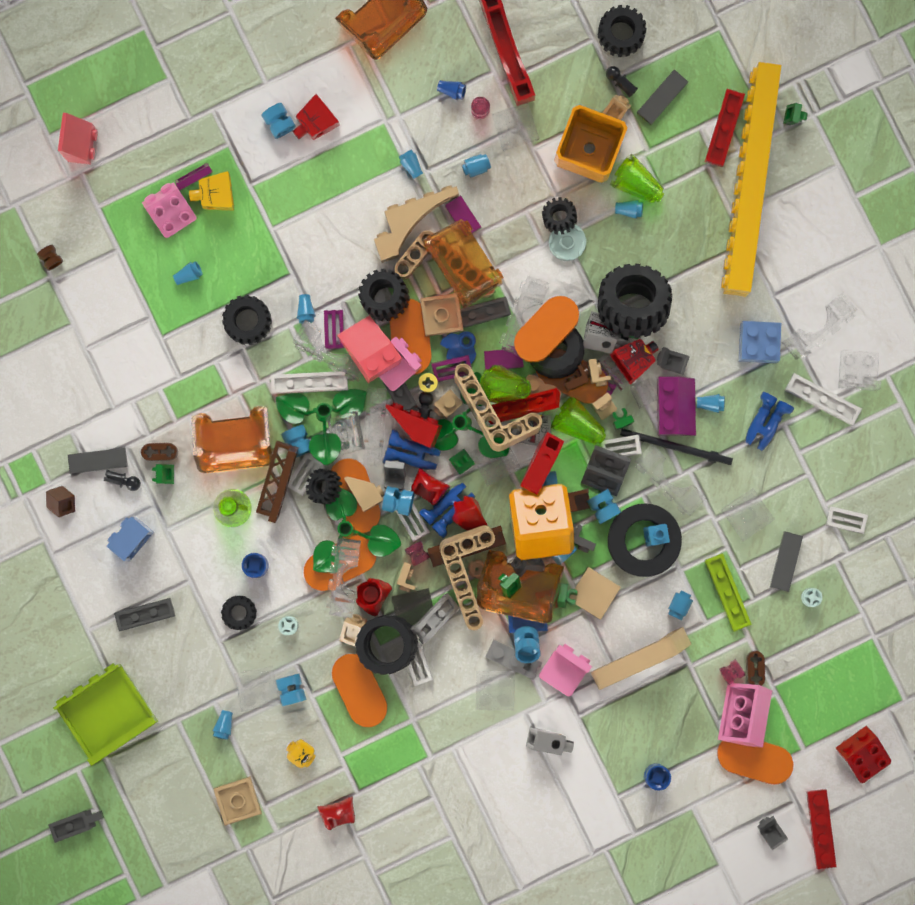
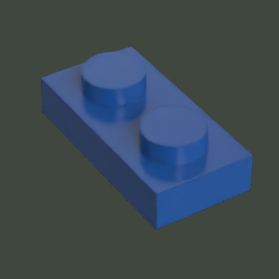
(516, 623)

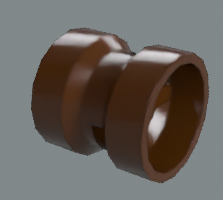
(50, 258)

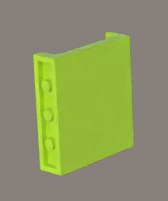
(105, 713)

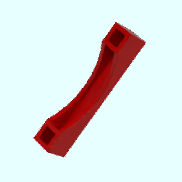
(507, 51)

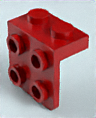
(864, 754)

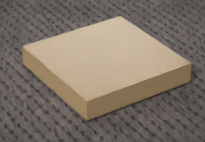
(441, 315)
(595, 593)
(237, 800)

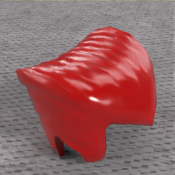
(428, 487)
(468, 514)
(372, 595)
(337, 813)

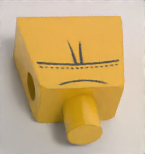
(214, 192)

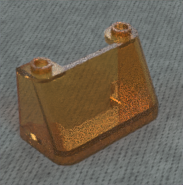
(381, 23)
(463, 262)
(232, 442)
(535, 598)

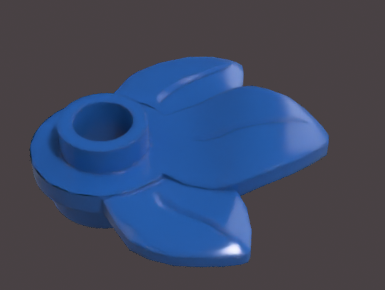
(457, 348)

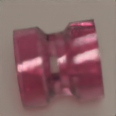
(480, 111)
(416, 549)
(730, 676)

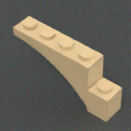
(405, 217)

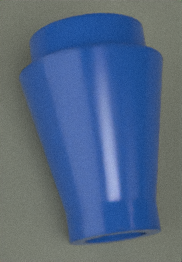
(452, 88)

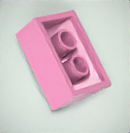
(745, 714)

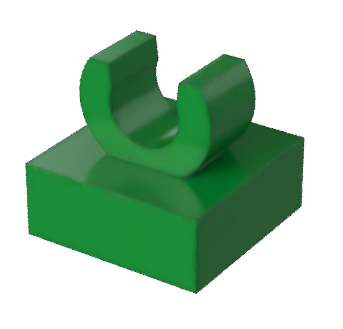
(794, 115)
(622, 422)
(462, 461)
(164, 474)
(510, 584)
(564, 594)

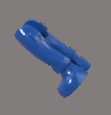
(770, 429)
(410, 459)
(446, 501)

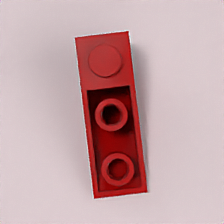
(418, 428)
(541, 462)

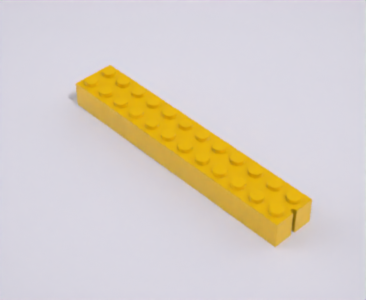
(752, 179)

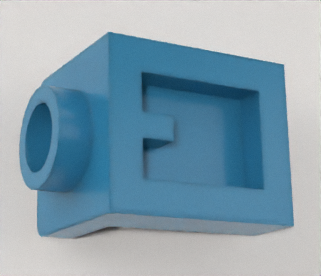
(656, 535)

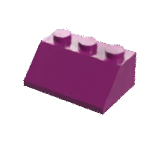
(676, 406)

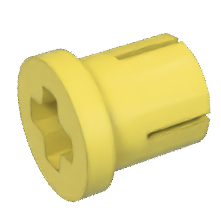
(422, 379)

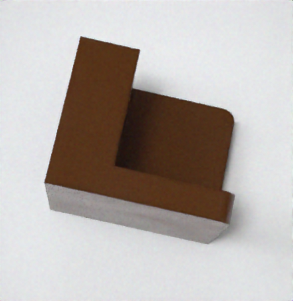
(578, 500)
(60, 501)

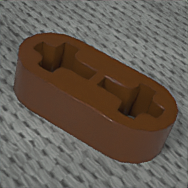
(159, 446)
(760, 668)

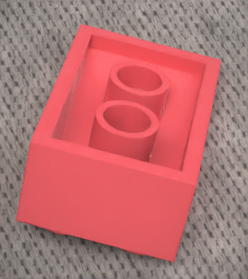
(77, 139)
(369, 348)

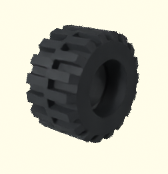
(627, 16)
(377, 282)
(237, 306)

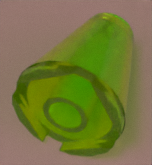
(637, 181)
(504, 385)
(578, 422)
(239, 511)

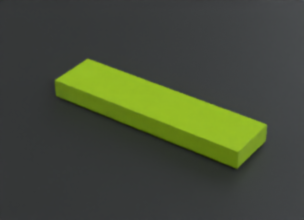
(727, 592)

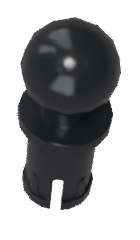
(613, 74)
(425, 400)
(132, 483)

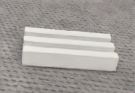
(637, 445)
(296, 488)
(830, 516)
(420, 535)
(423, 680)

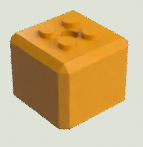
(593, 128)
(541, 534)

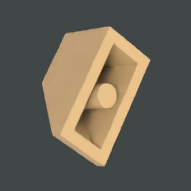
(365, 493)

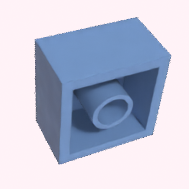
(759, 342)
(129, 538)

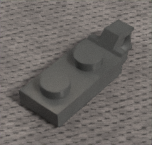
(74, 824)

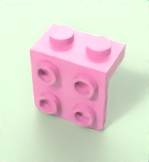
(169, 210)
(407, 368)
(565, 669)

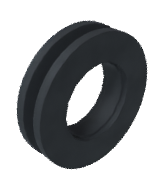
(618, 548)

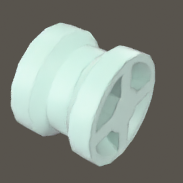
(814, 596)
(286, 623)

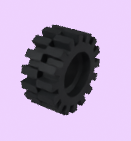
(555, 206)
(315, 485)
(227, 612)

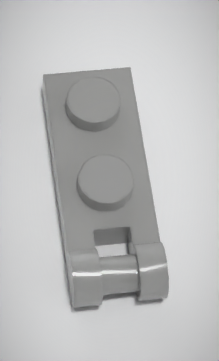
(435, 618)
(506, 656)

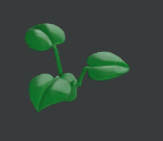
(448, 438)
(327, 446)
(382, 539)

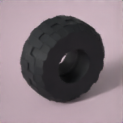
(565, 364)

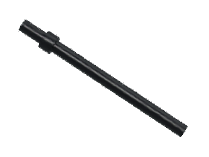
(712, 456)

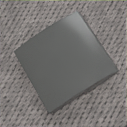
(606, 470)

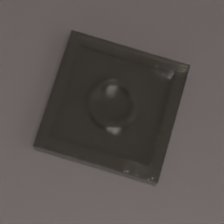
(412, 605)

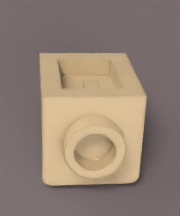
(617, 107)
(594, 370)
(447, 404)
(604, 406)
(406, 573)
(351, 628)

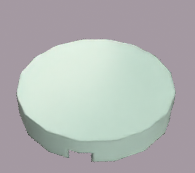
(568, 245)

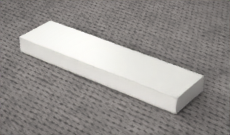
(308, 382)
(823, 399)

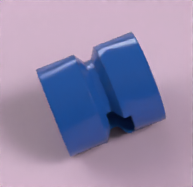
(255, 565)
(657, 776)

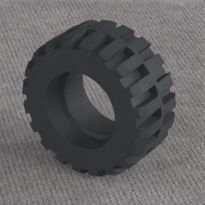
(634, 280)

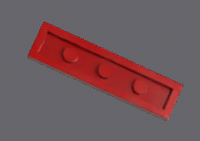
(724, 127)
(533, 403)
(821, 829)

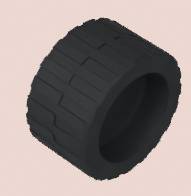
(366, 655)

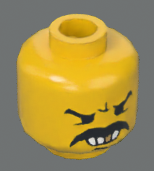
(300, 753)

